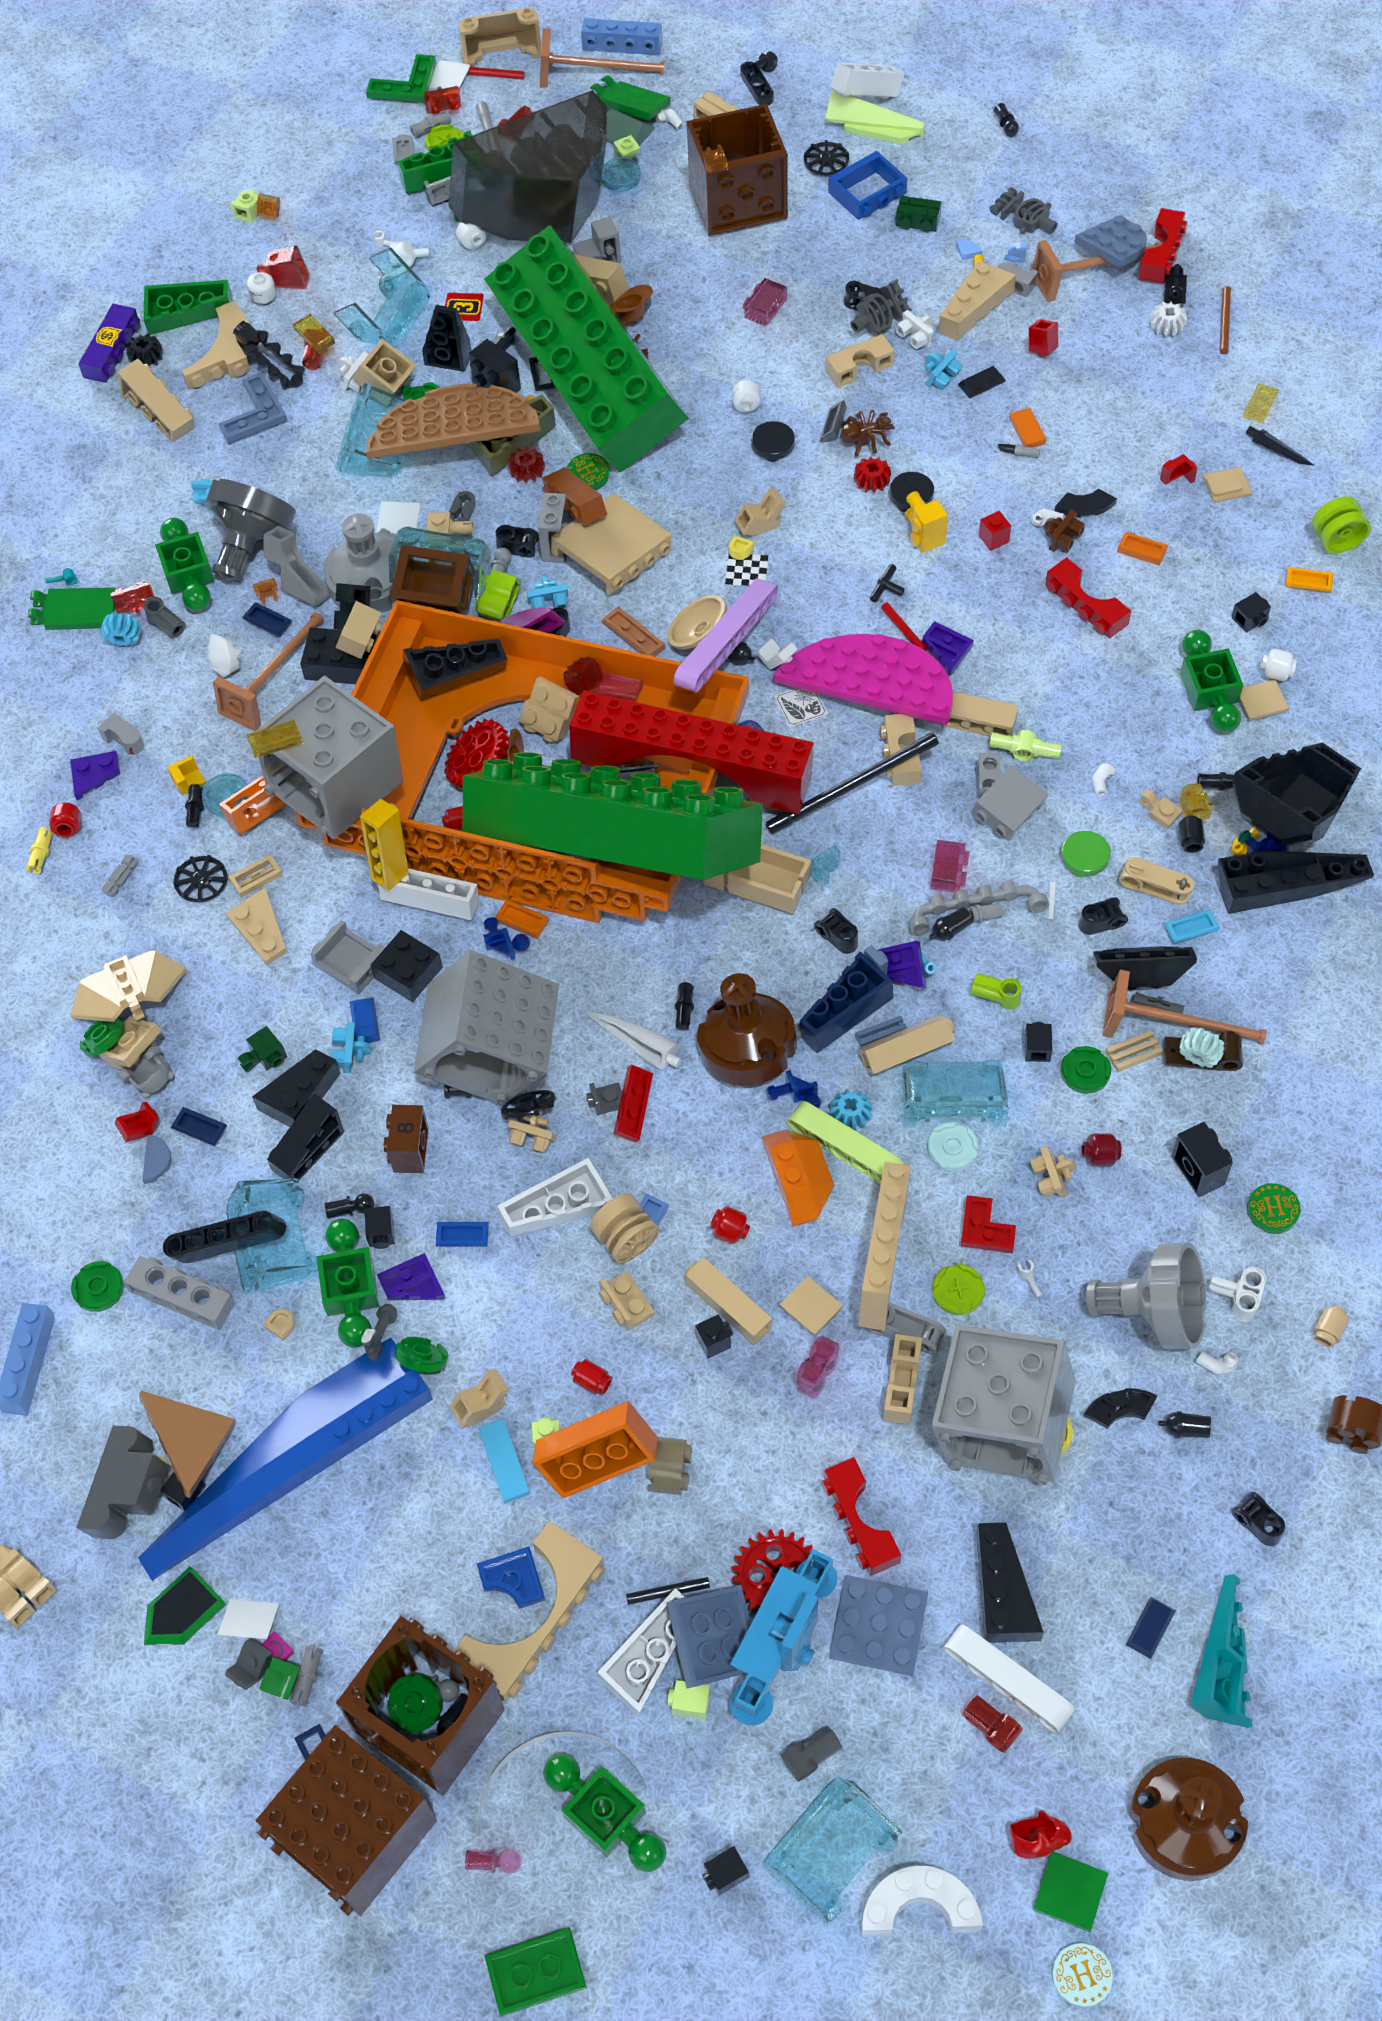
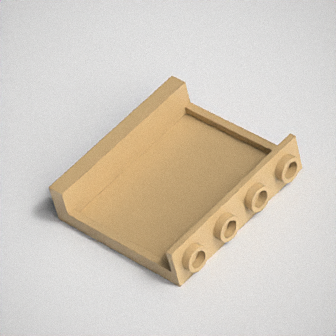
(614, 545)

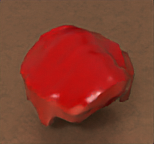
(1039, 1836)

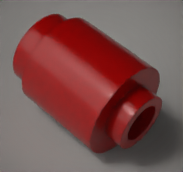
(453, 818)
(591, 1377)

